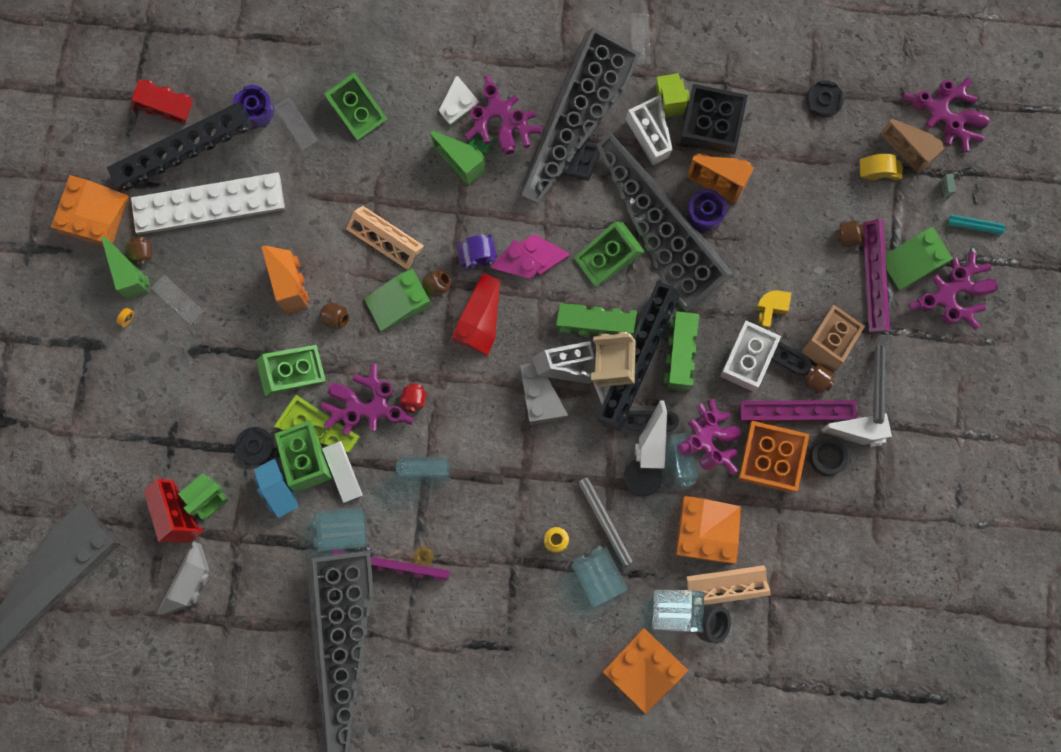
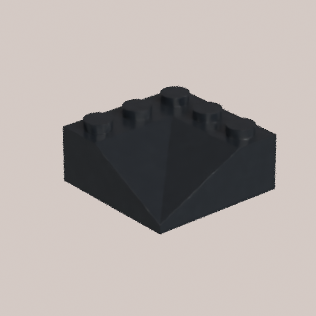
(714, 119)

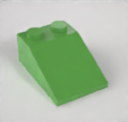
(355, 106)
(460, 156)
(609, 253)
(916, 258)
(126, 277)
(397, 300)
(290, 370)
(302, 457)

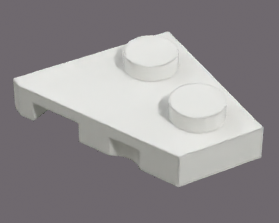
(457, 102)

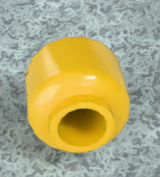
(556, 540)

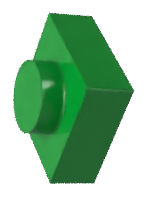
(477, 143)

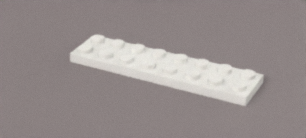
(207, 203)

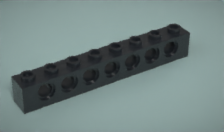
(121, 170)
(647, 338)

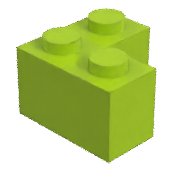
(673, 94)

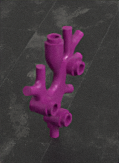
(940, 112)
(510, 121)
(947, 292)
(372, 411)
(706, 428)

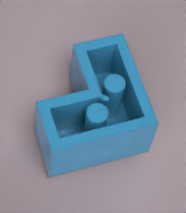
(274, 487)

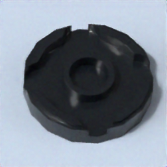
(825, 98)
(254, 446)
(642, 480)

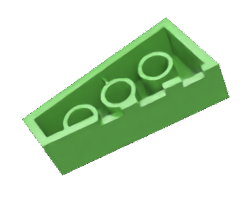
(594, 321)
(682, 352)

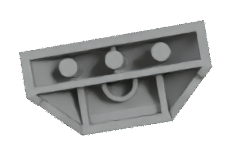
(187, 582)

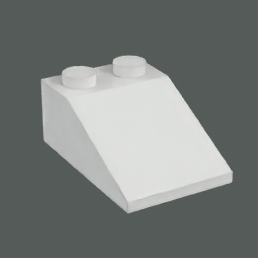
(750, 356)
(860, 431)
(653, 440)

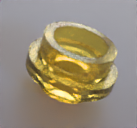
(419, 552)

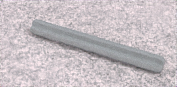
(605, 522)

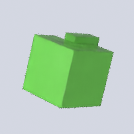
(203, 497)

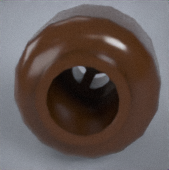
(850, 233)
(139, 250)
(436, 283)
(334, 316)
(819, 378)

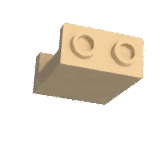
(614, 360)

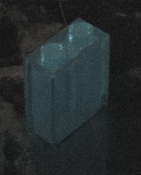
(682, 466)
(423, 468)
(340, 530)
(599, 576)
(678, 610)

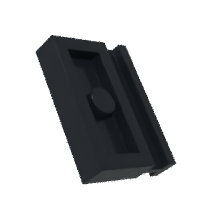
(583, 162)

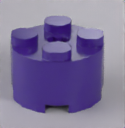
(256, 96)
(716, 208)
(476, 251)

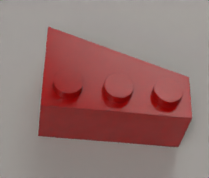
(161, 101)
(168, 513)

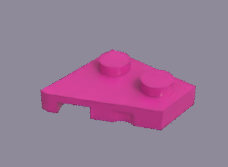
(545, 252)
(518, 261)

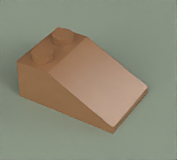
(914, 145)
(833, 339)

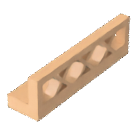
(385, 230)
(729, 581)

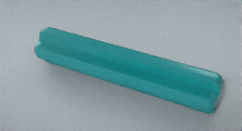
(976, 224)

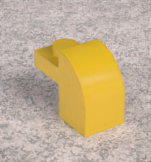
(881, 166)
(772, 302)

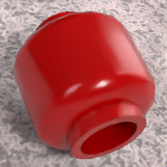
(413, 398)

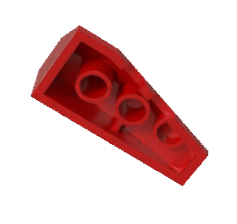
(479, 319)

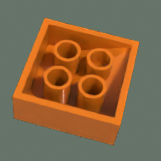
(724, 175)
(89, 211)
(286, 279)
(773, 457)
(708, 530)
(645, 670)

